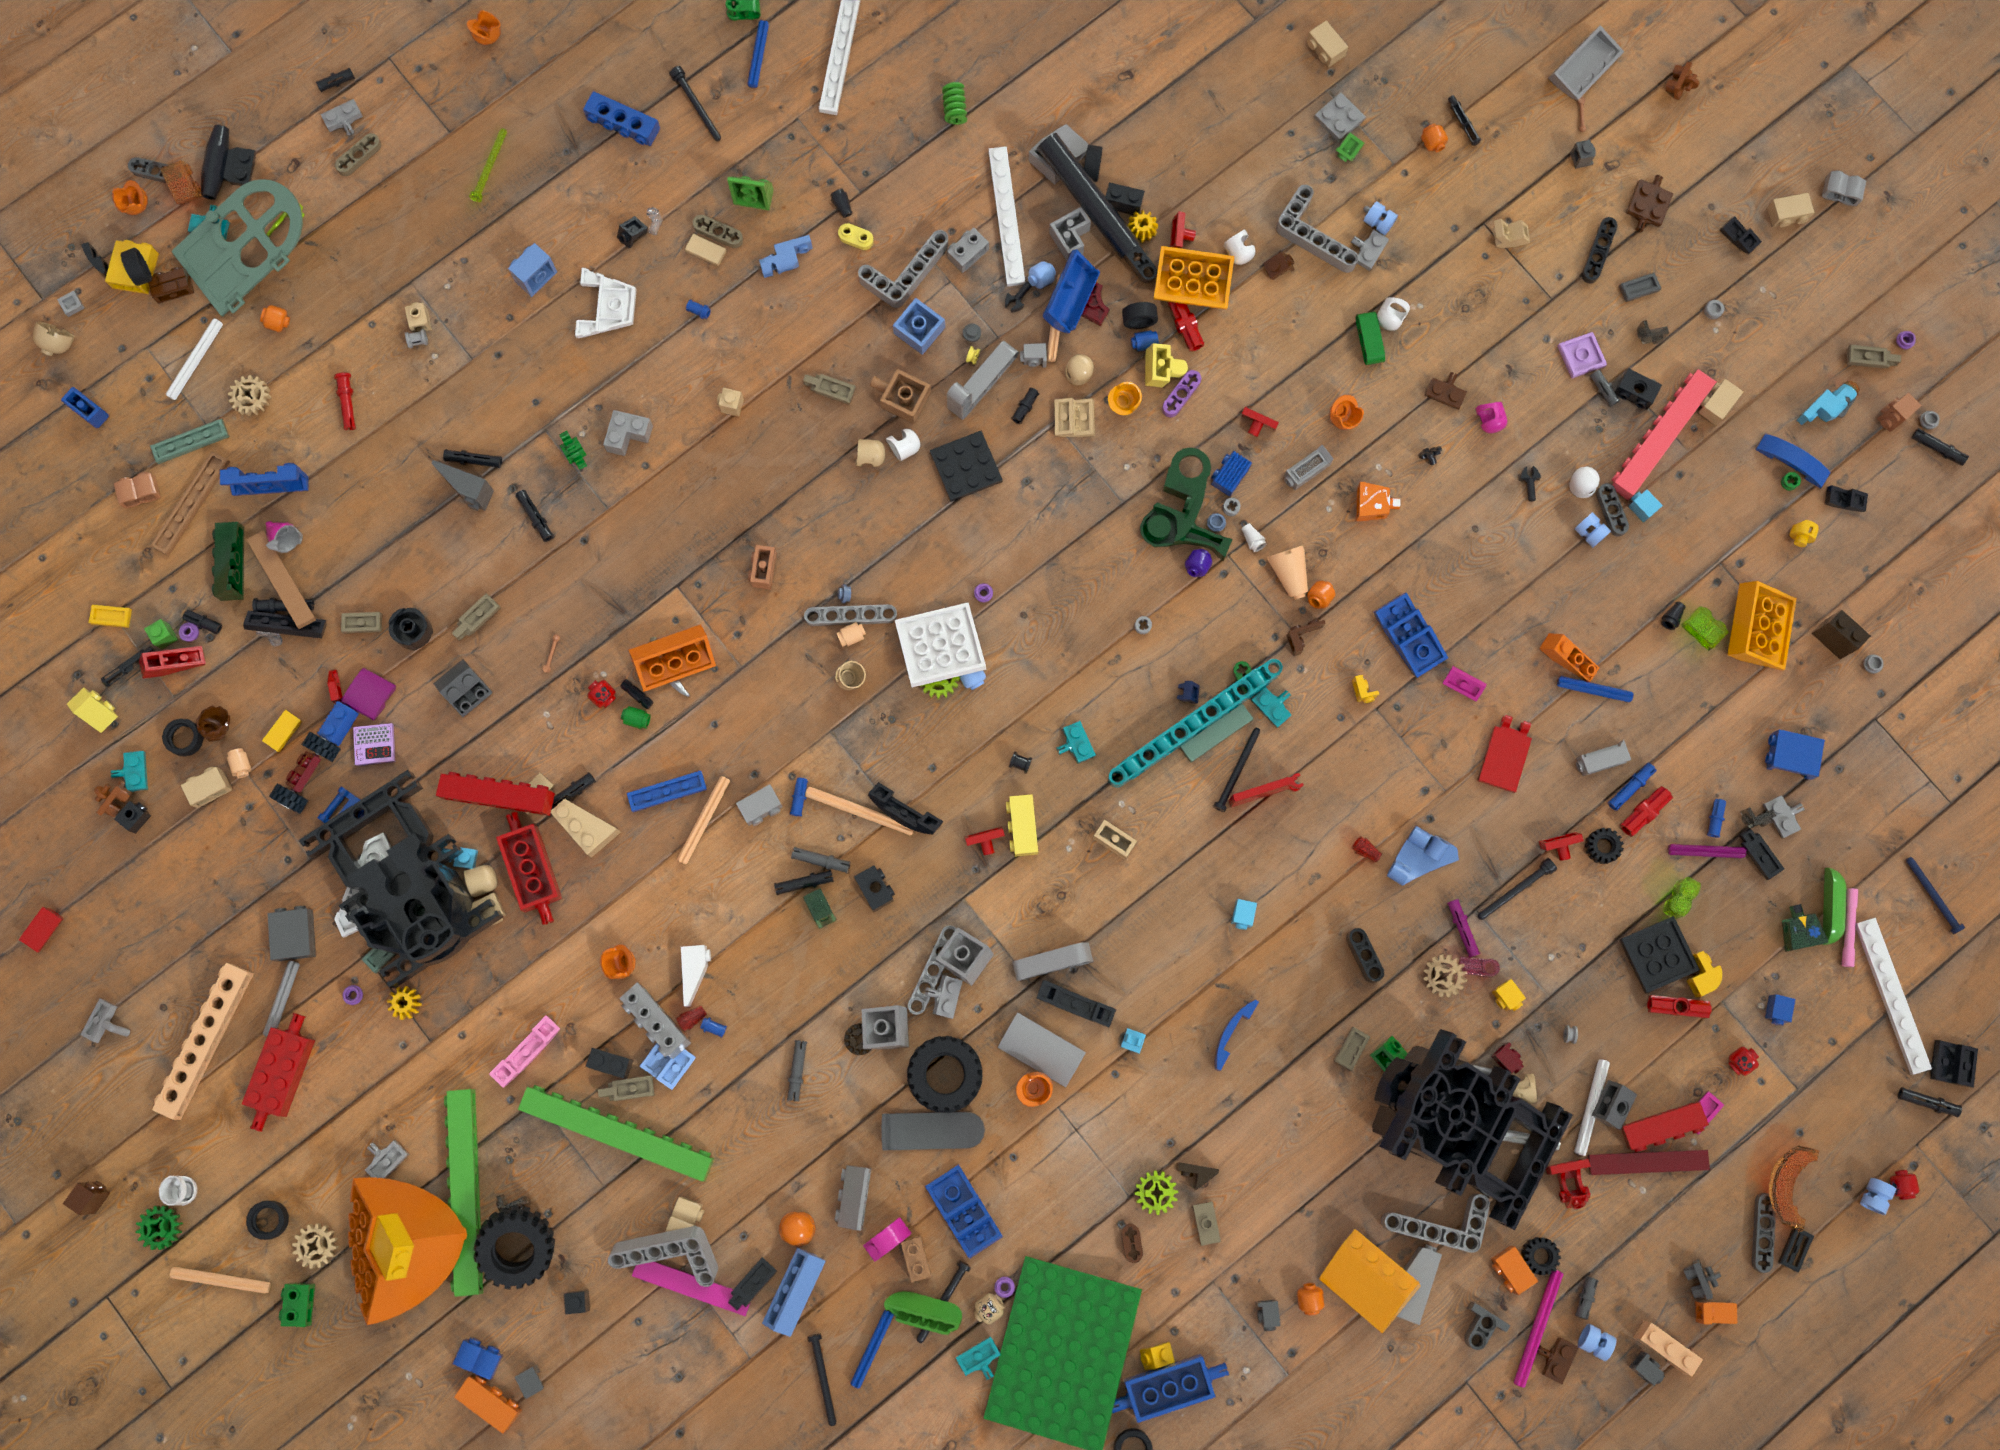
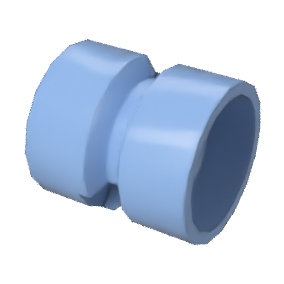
(1374, 215)
(1596, 535)
(1878, 1196)
(1599, 1343)

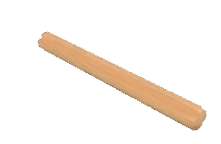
(856, 809)

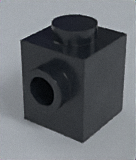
(133, 816)

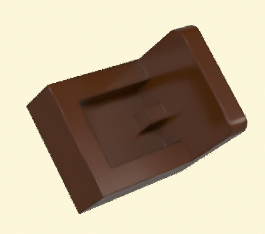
(1279, 265)

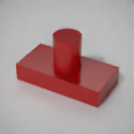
(1178, 232)
(1258, 421)
(984, 839)
(1561, 843)

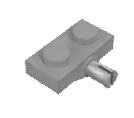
(342, 116)
(1370, 249)
(1785, 816)
(945, 996)
(385, 1160)

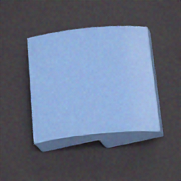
(665, 1068)

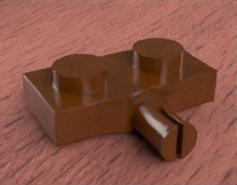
(1446, 392)
(1558, 1359)

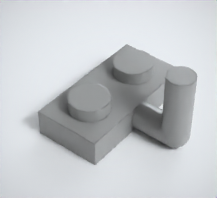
(100, 1021)

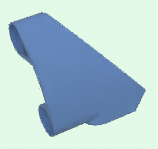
(1421, 855)

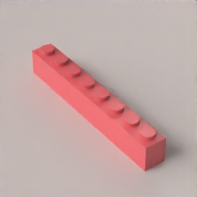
(1663, 434)

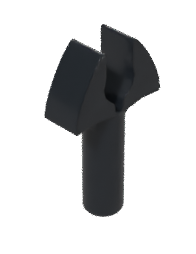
(1020, 294)
(1530, 482)

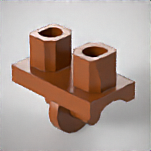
(1685, 80)
(109, 807)

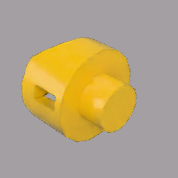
(1800, 533)

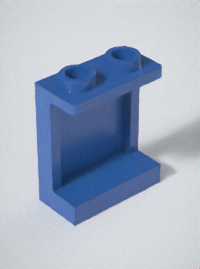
(1795, 753)

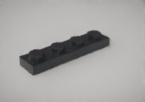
(282, 625)

